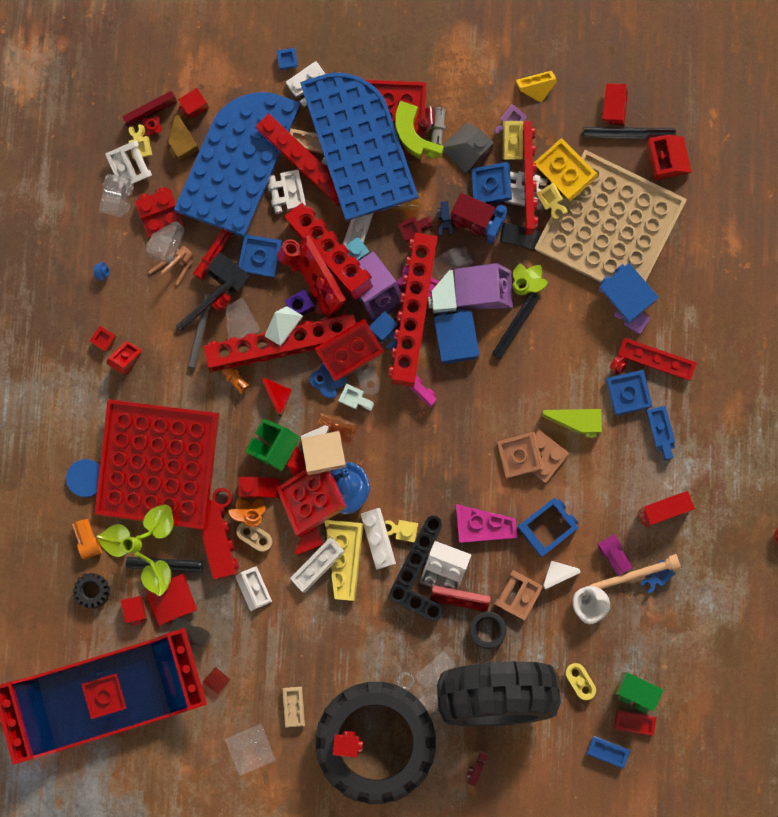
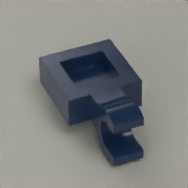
(443, 213)

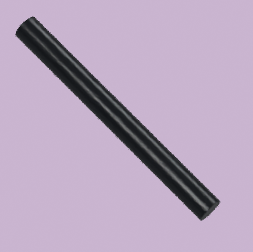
(205, 304)

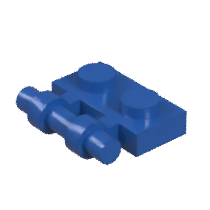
(494, 227)

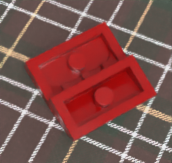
(174, 603)

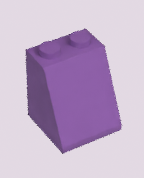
(483, 287)
(384, 294)

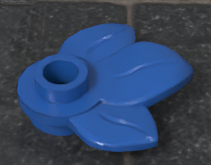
(328, 385)

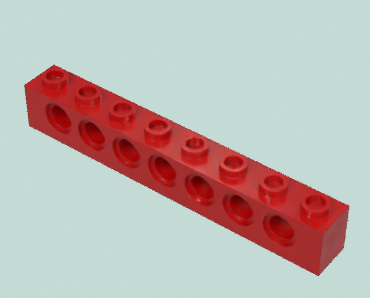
(426, 244)
(273, 351)

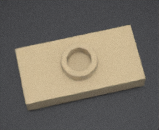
(308, 140)
(293, 707)

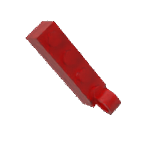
(216, 539)

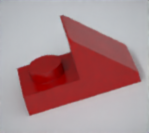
(124, 357)

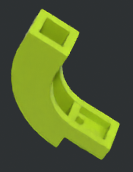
(408, 137)

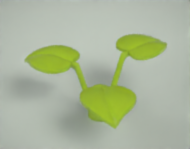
(118, 543)

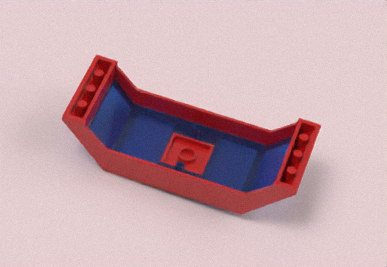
(100, 697)

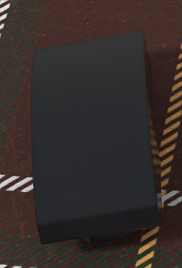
(516, 236)

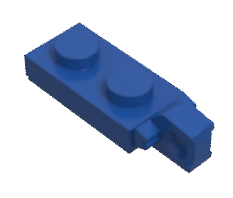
(661, 431)

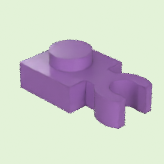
(511, 114)
(637, 324)

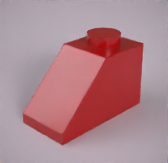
(258, 487)

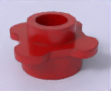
(152, 130)
(618, 365)

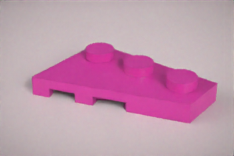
(483, 526)

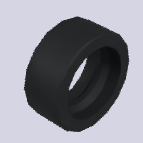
(502, 632)

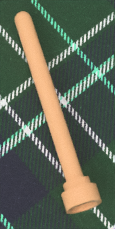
(671, 563)

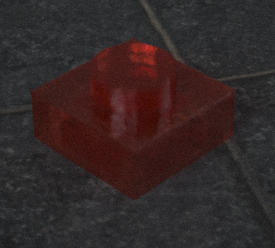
(216, 680)

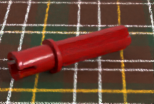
(216, 247)

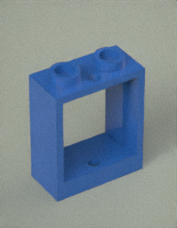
(533, 540)

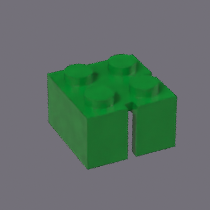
(280, 446)
(638, 691)

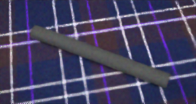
(199, 336)

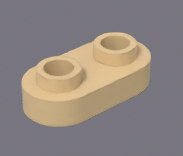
(254, 537)

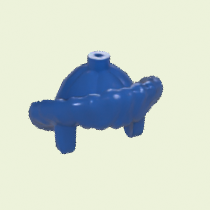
(353, 486)

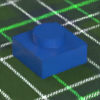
(287, 58)

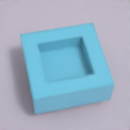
(357, 249)

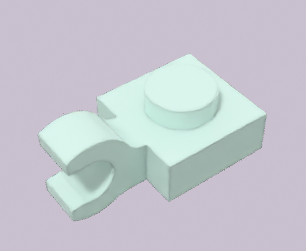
(353, 397)

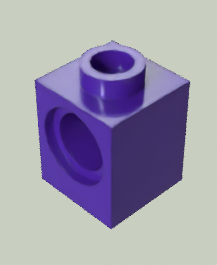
(303, 298)

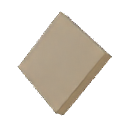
(323, 453)

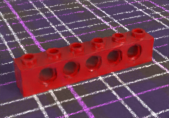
(353, 285)

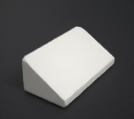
(253, 588)

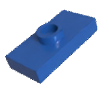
(608, 752)

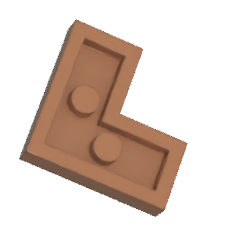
(551, 456)

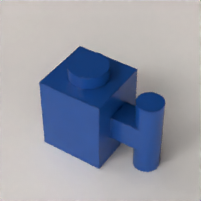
(384, 328)

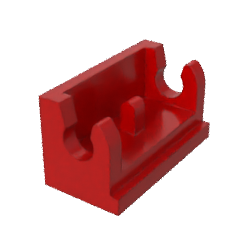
(615, 104)

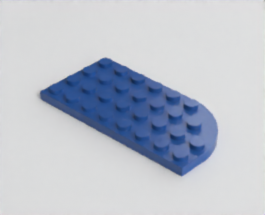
(358, 144)
(235, 163)

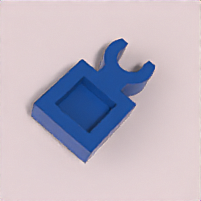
(659, 577)

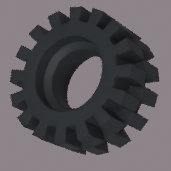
(102, 595)

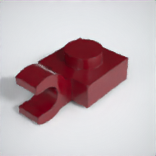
(411, 226)

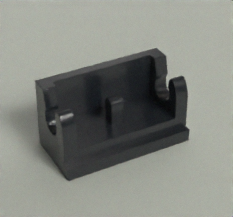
(222, 269)

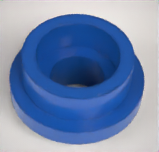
(101, 271)

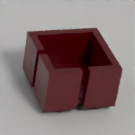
(471, 214)

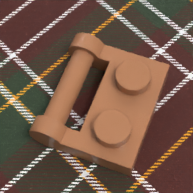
(525, 597)

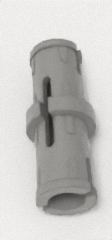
(439, 127)

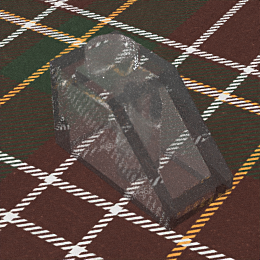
(165, 242)

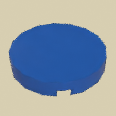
(83, 477)

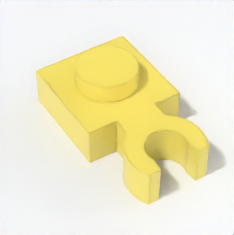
(144, 143)
(550, 198)
(405, 530)

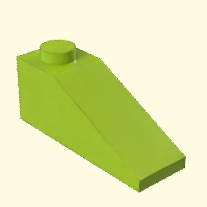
(581, 421)

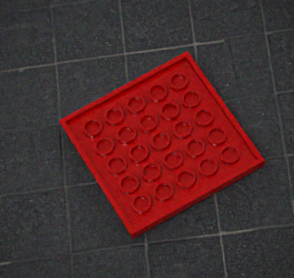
(155, 460)

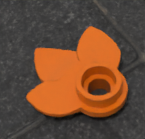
(248, 513)

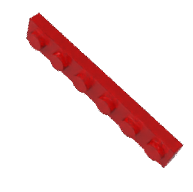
(298, 155)
(530, 186)

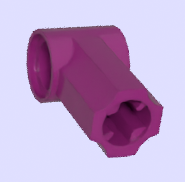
(612, 550)

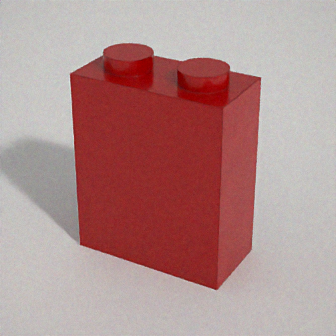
(666, 509)

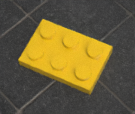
(565, 169)

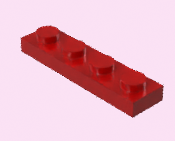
(657, 359)

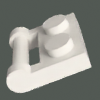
(122, 165)

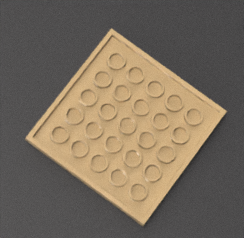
(611, 223)

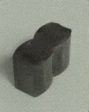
(196, 635)

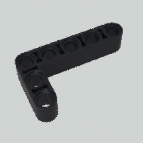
(415, 569)

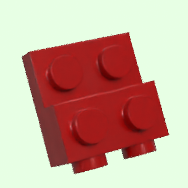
(158, 210)

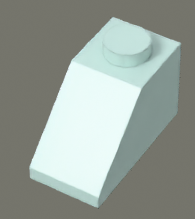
(443, 295)

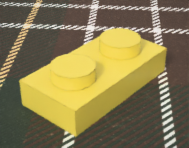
(512, 140)

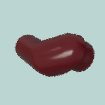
(429, 121)

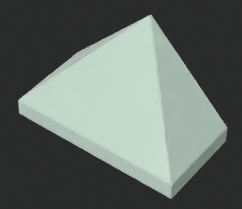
(282, 325)

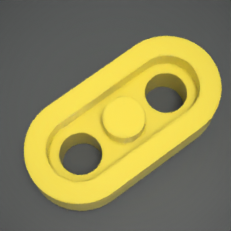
(580, 681)

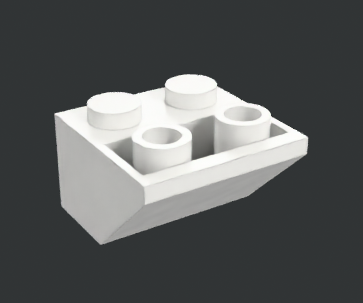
(445, 567)

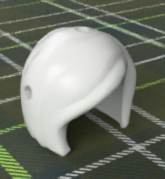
(595, 604)

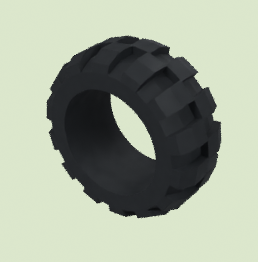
(498, 693)
(376, 790)

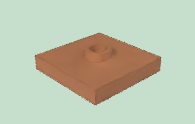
(520, 455)

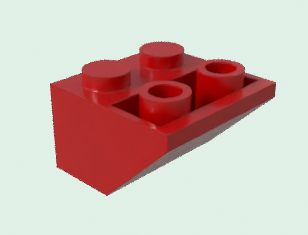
(668, 156)

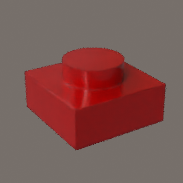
(102, 338)

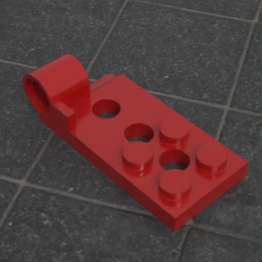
(315, 272)

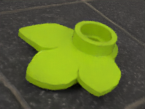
(530, 278)

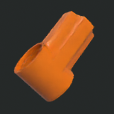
(88, 544)

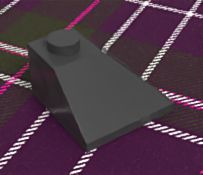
(468, 147)

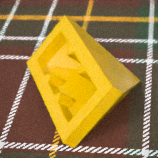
(537, 85)

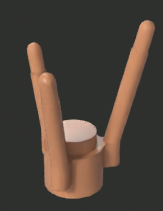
(182, 256)

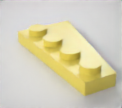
(346, 568)

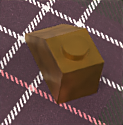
(181, 141)

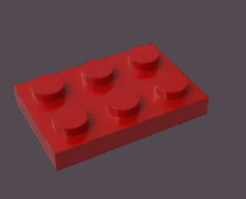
(349, 350)

